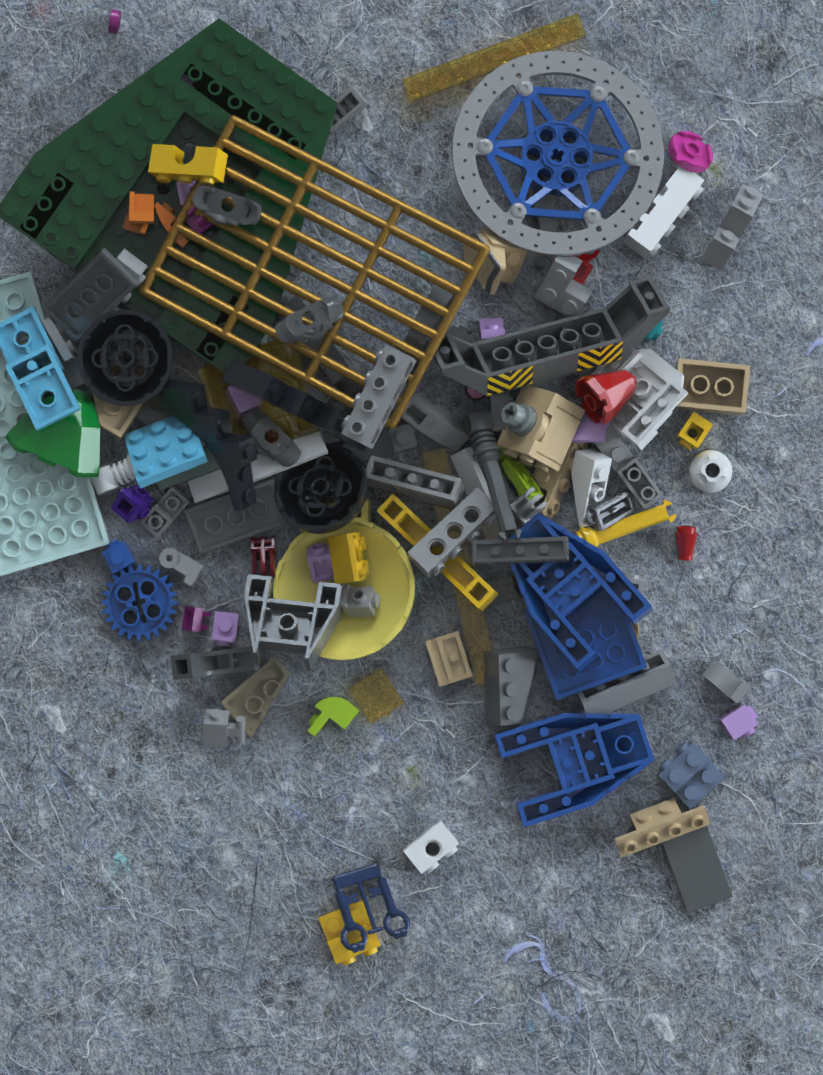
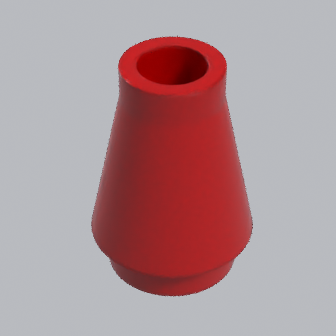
(685, 541)

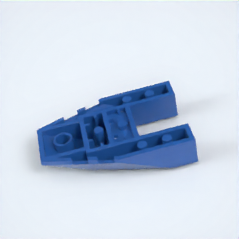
(560, 587)
(590, 757)

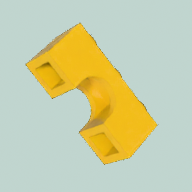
(206, 166)

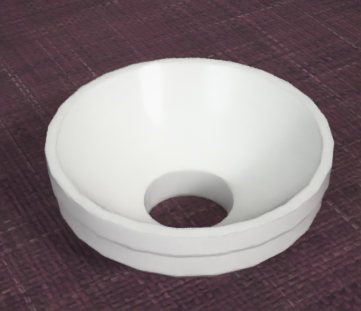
(701, 479)

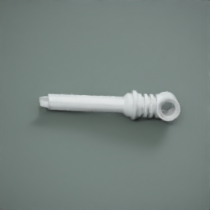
(111, 477)

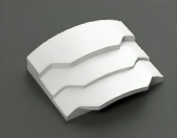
(656, 395)

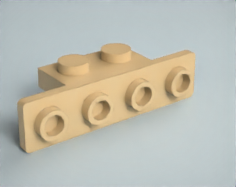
(557, 482)
(660, 824)

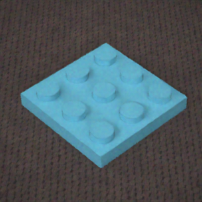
(163, 450)

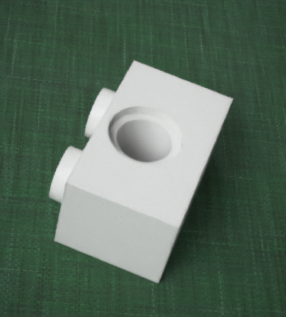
(439, 834)

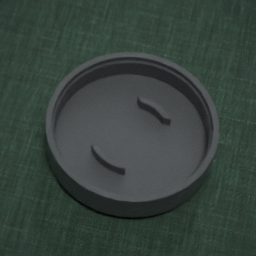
(428, 318)

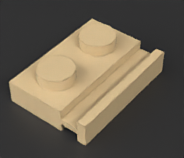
(448, 658)

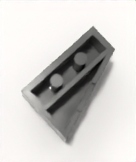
(508, 683)

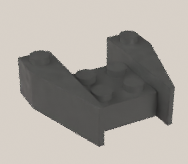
(289, 623)

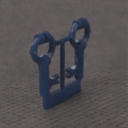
(356, 877)

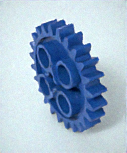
(118, 608)

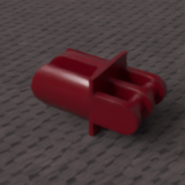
(263, 554)

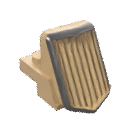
(501, 263)

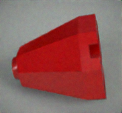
(605, 394)

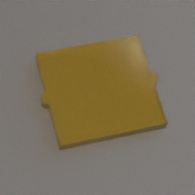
(376, 695)

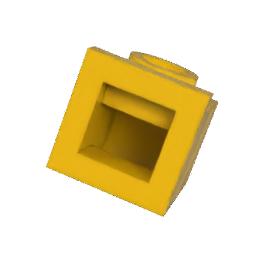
(698, 424)

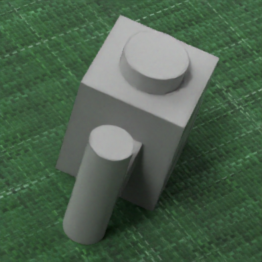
(218, 728)

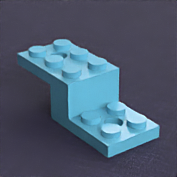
(36, 369)

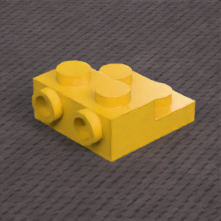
(333, 924)

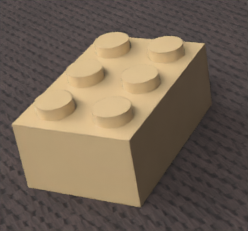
(714, 386)

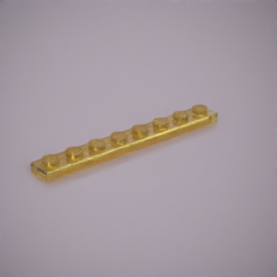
(489, 58)

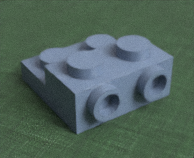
(690, 774)

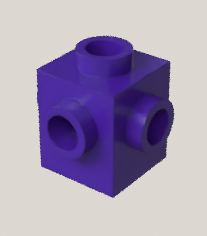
(132, 503)

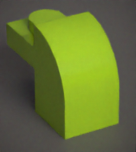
(335, 708)

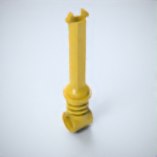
(627, 525)

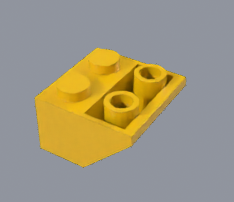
(348, 557)

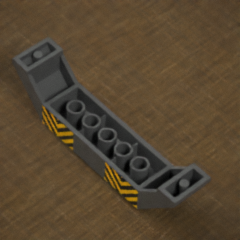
(556, 346)

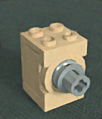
(539, 428)

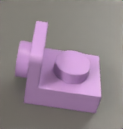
(491, 328)
(320, 562)
(225, 628)

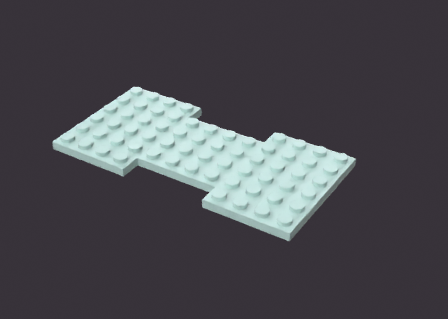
(41, 506)

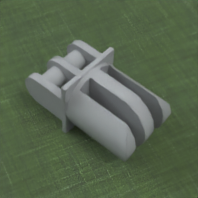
(524, 509)

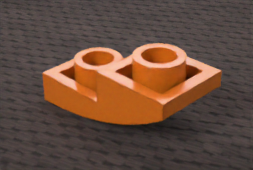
(166, 217)

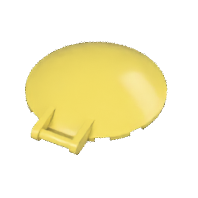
(389, 575)

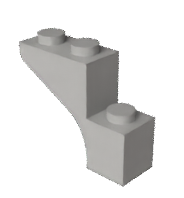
(732, 227)

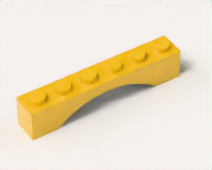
(455, 570)

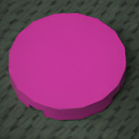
(690, 152)

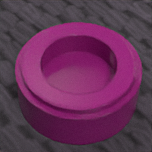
(114, 21)

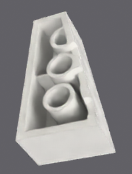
(663, 211)

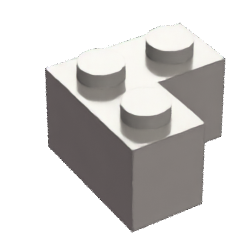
(560, 289)

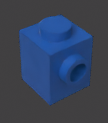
(118, 556)

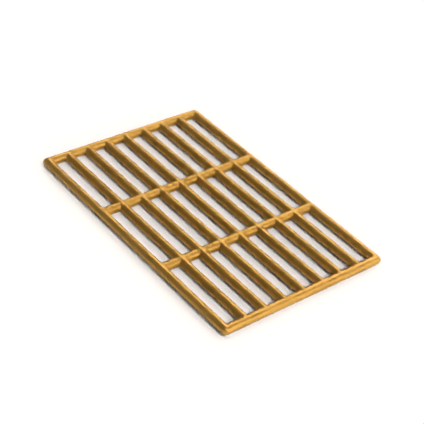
(353, 292)

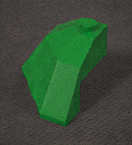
(68, 442)

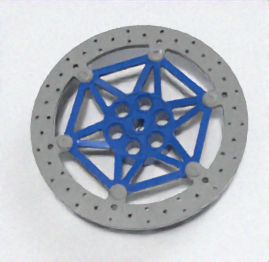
(483, 97)

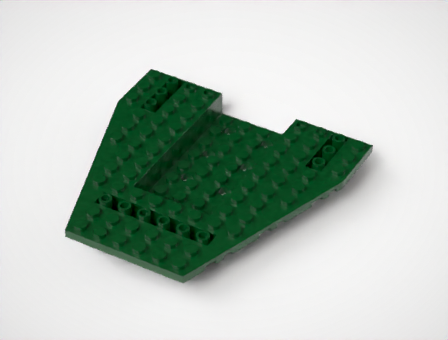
(81, 182)

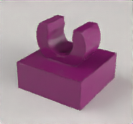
(197, 223)
(193, 619)

